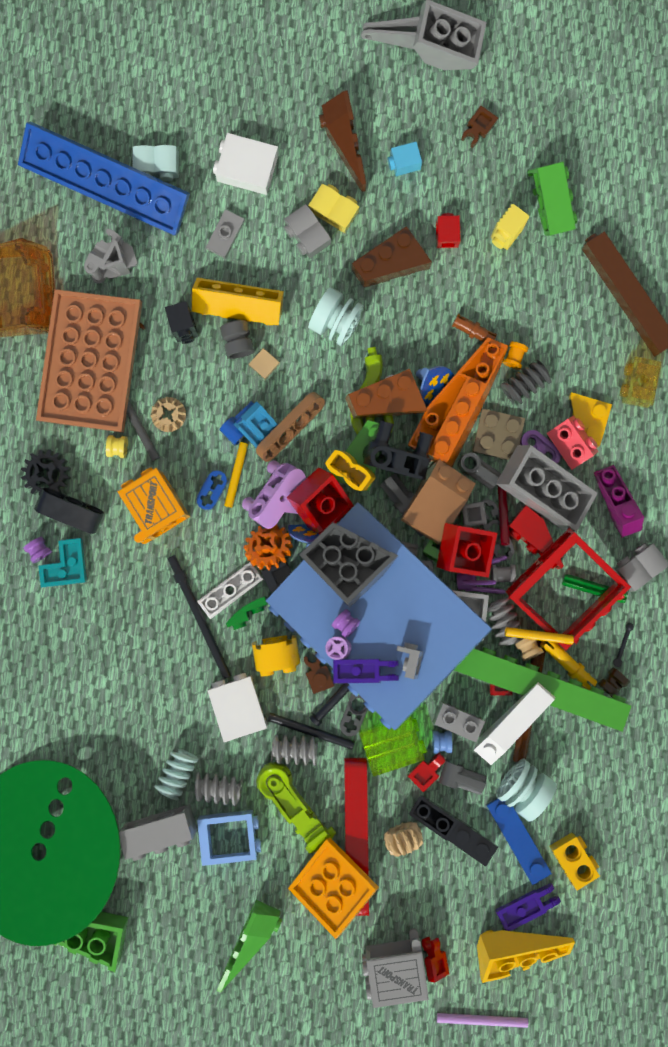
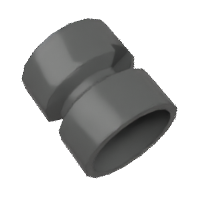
(237, 339)

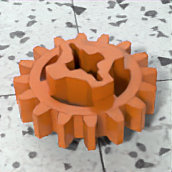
(266, 547)

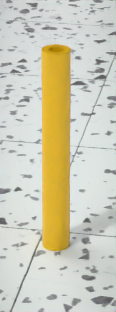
(236, 473)
(539, 635)

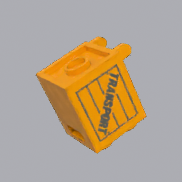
(152, 504)

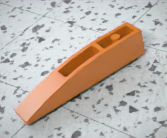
(459, 403)

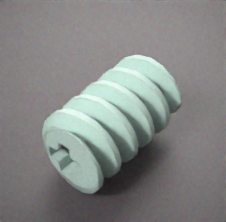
(176, 774)

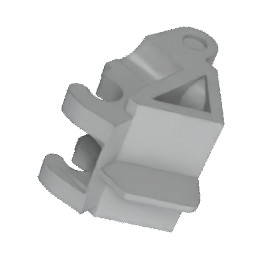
(110, 259)

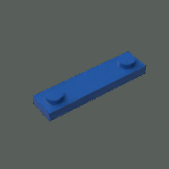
(519, 840)

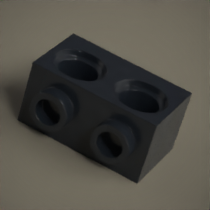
(181, 322)

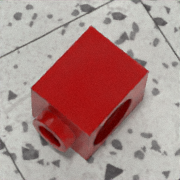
(448, 231)

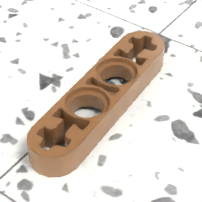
(273, 444)

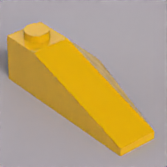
(509, 949)

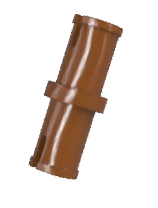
(472, 329)

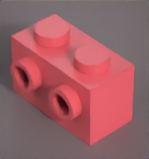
(573, 442)

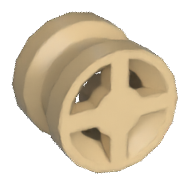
(529, 649)

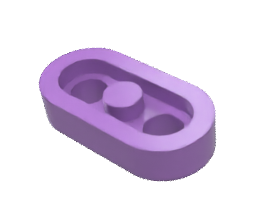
(541, 444)

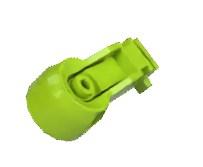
(276, 785)

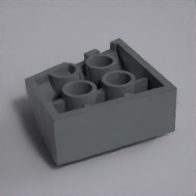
(347, 562)

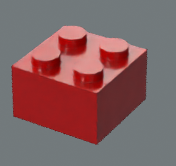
(320, 500)
(466, 550)

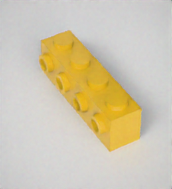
(237, 301)

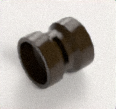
(613, 682)

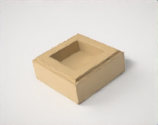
(264, 363)

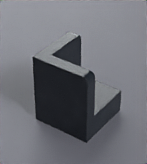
(276, 576)

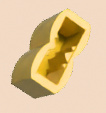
(346, 466)

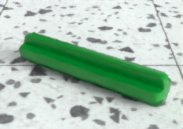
(587, 586)

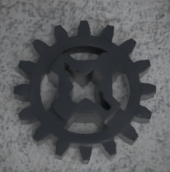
(53, 469)

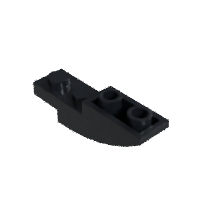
(453, 830)

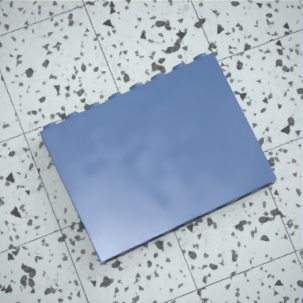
(401, 607)

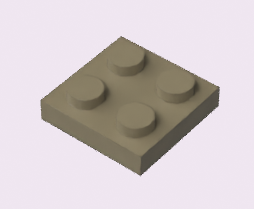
(498, 434)

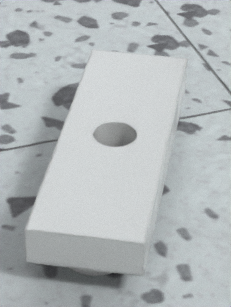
(219, 599)

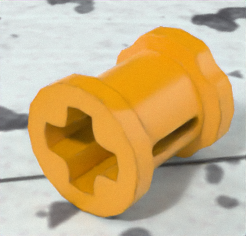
(515, 355)

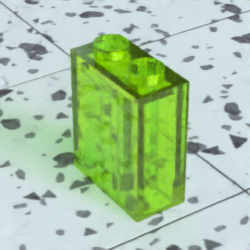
(392, 748)

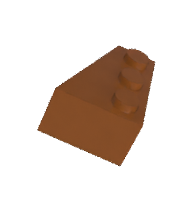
(388, 397)

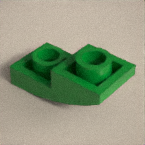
(239, 619)

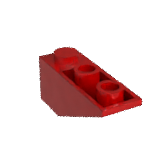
(533, 531)

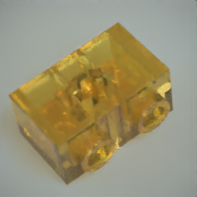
(648, 372)

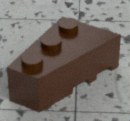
(391, 259)

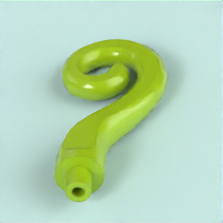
(374, 369)

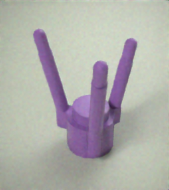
(470, 582)

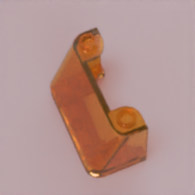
(25, 288)

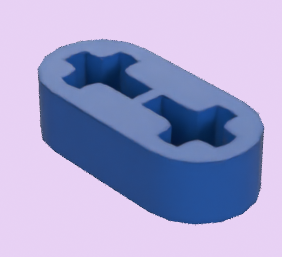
(217, 492)

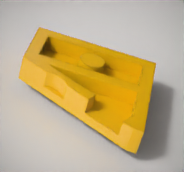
(592, 414)

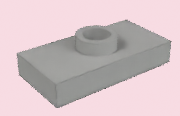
(225, 234)

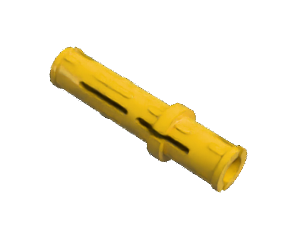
(575, 669)

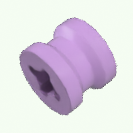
(334, 650)

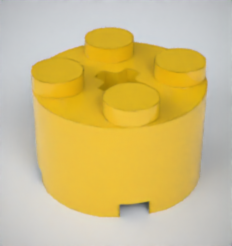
(276, 654)

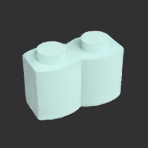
(157, 161)

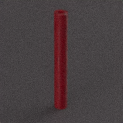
(503, 516)

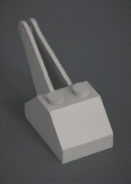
(438, 36)

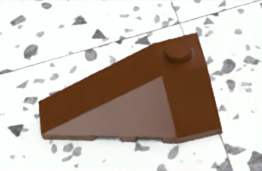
(338, 122)

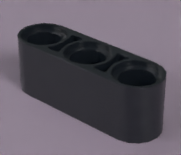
(68, 510)

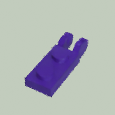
(362, 671)
(526, 908)

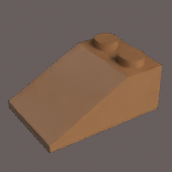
(438, 500)

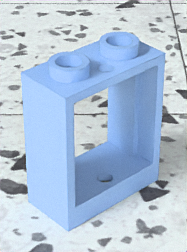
(205, 837)

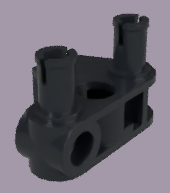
(398, 460)

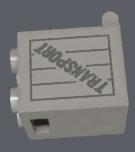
(395, 972)

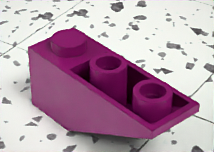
(619, 501)

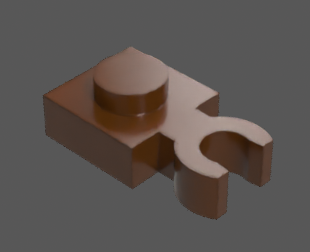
(480, 124)
(319, 677)

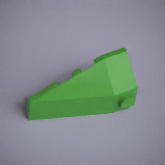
(255, 933)

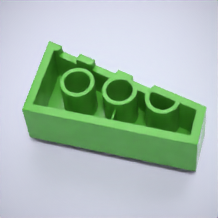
(101, 940)

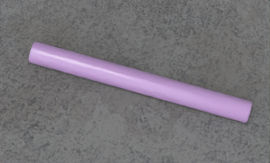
(482, 1020)

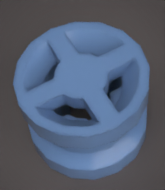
(442, 741)

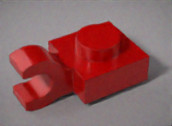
(425, 773)
(436, 962)

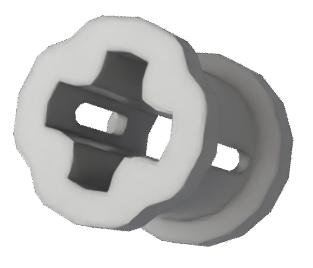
(503, 574)

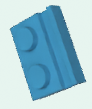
(256, 424)

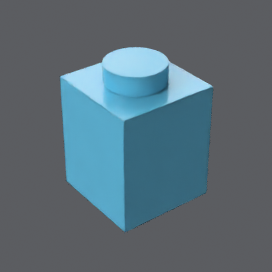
(405, 159)

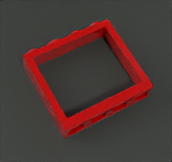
(599, 608)

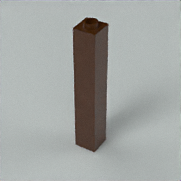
(627, 292)

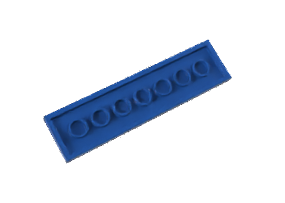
(103, 178)

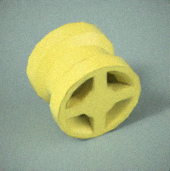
(116, 446)

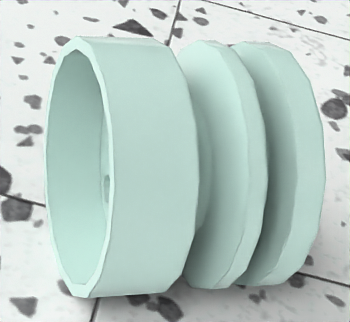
(335, 316)
(526, 790)

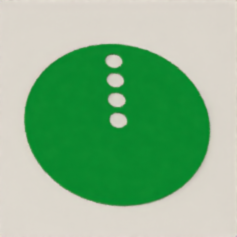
(70, 886)

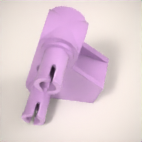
(272, 502)

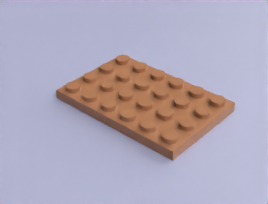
(89, 360)

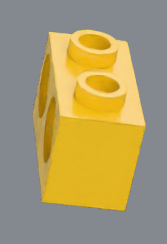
(571, 862)

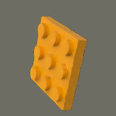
(333, 888)

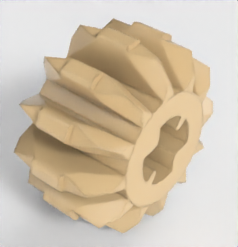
(403, 839)

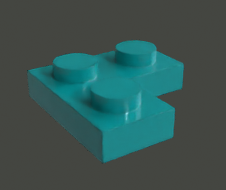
(71, 568)

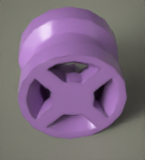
(37, 549)
(346, 623)

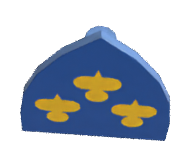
(433, 381)
(302, 533)

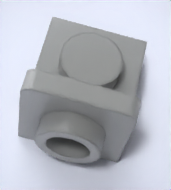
(411, 664)

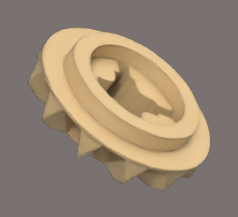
(178, 415)

